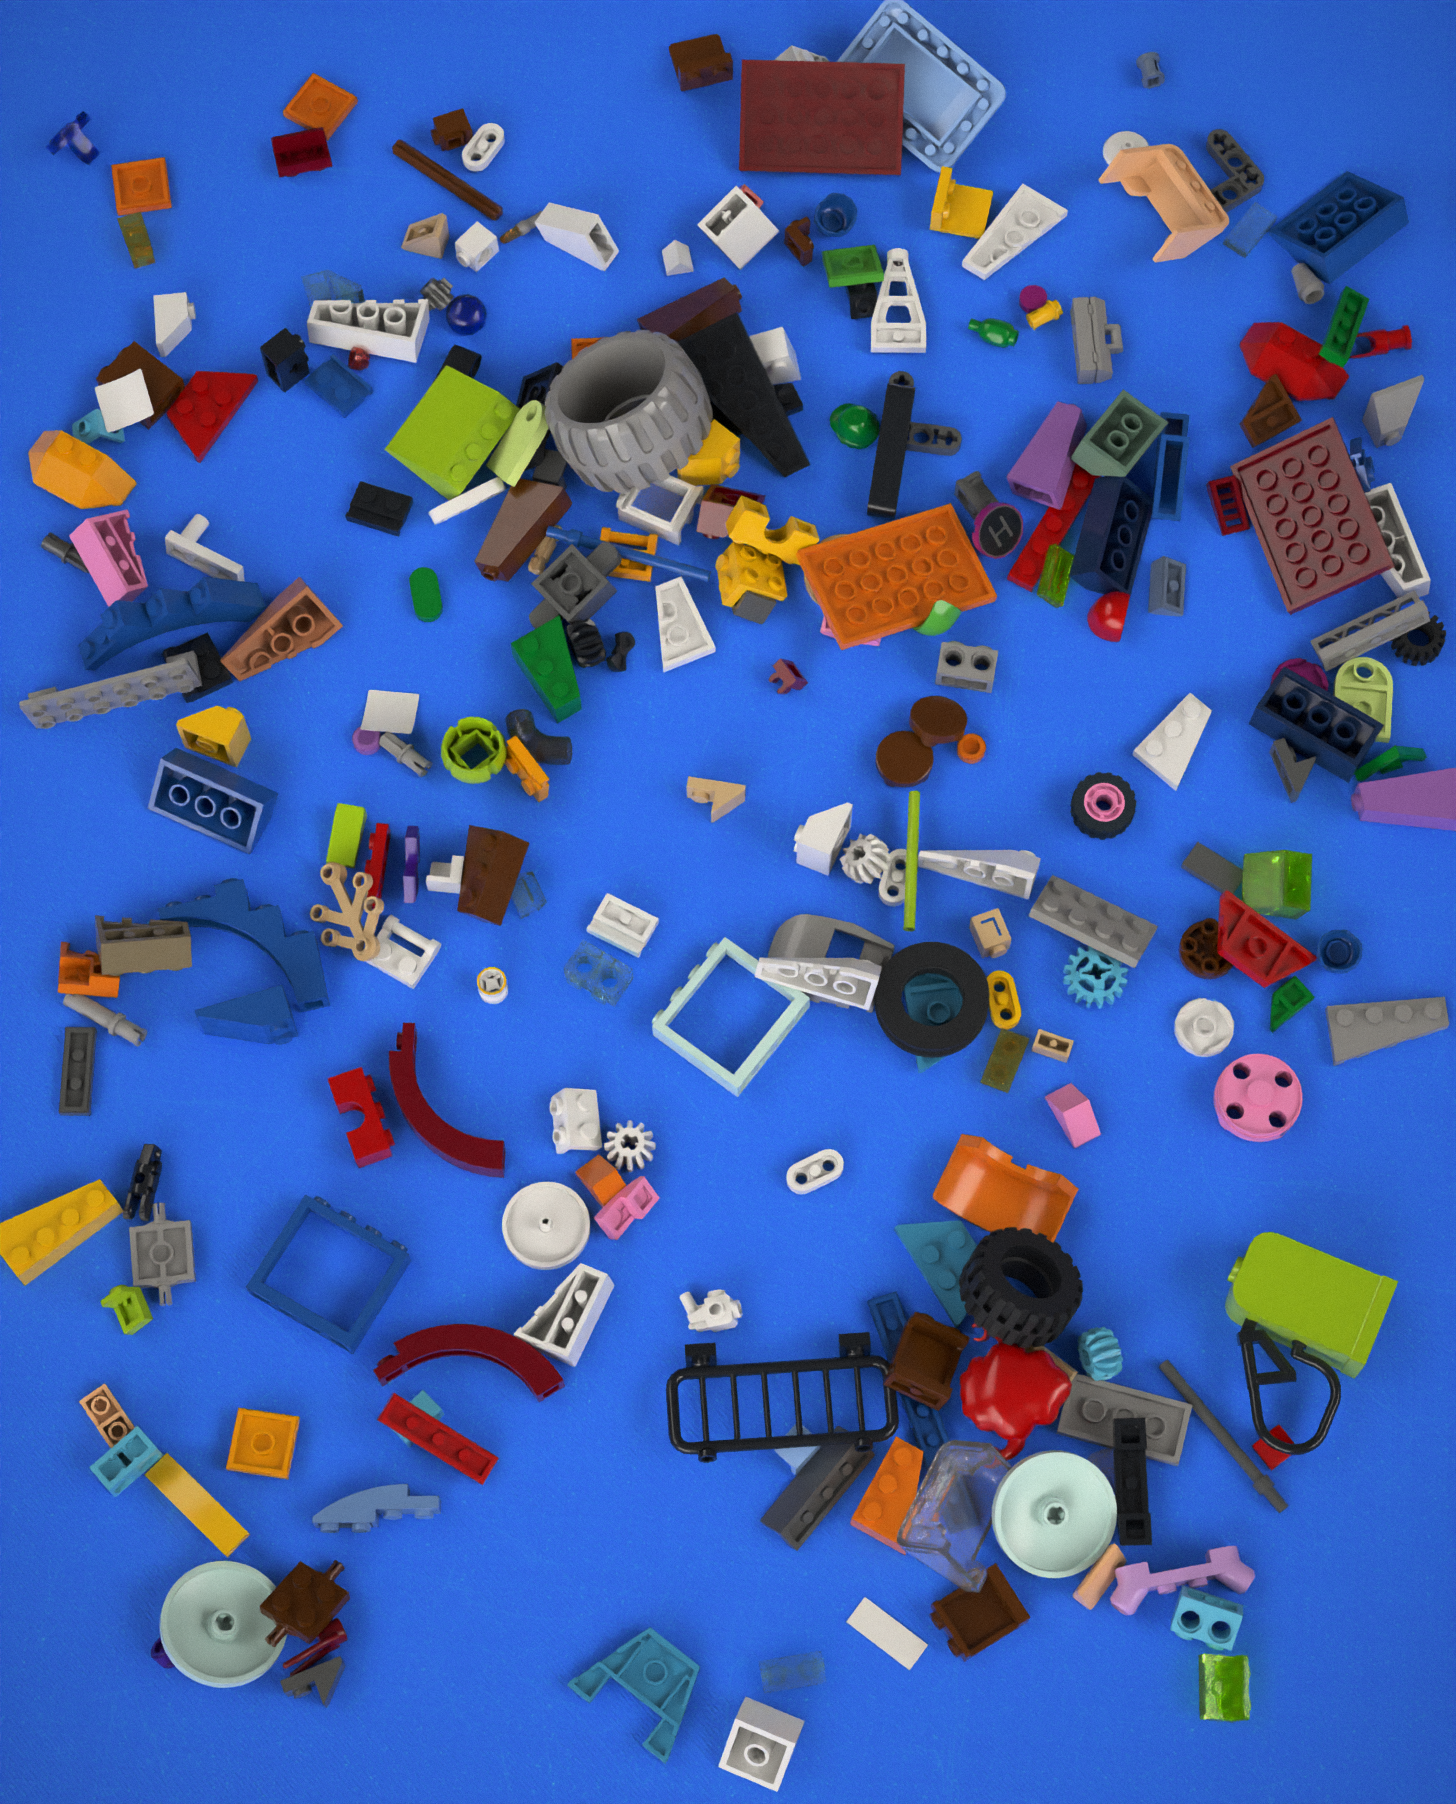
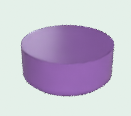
(366, 741)

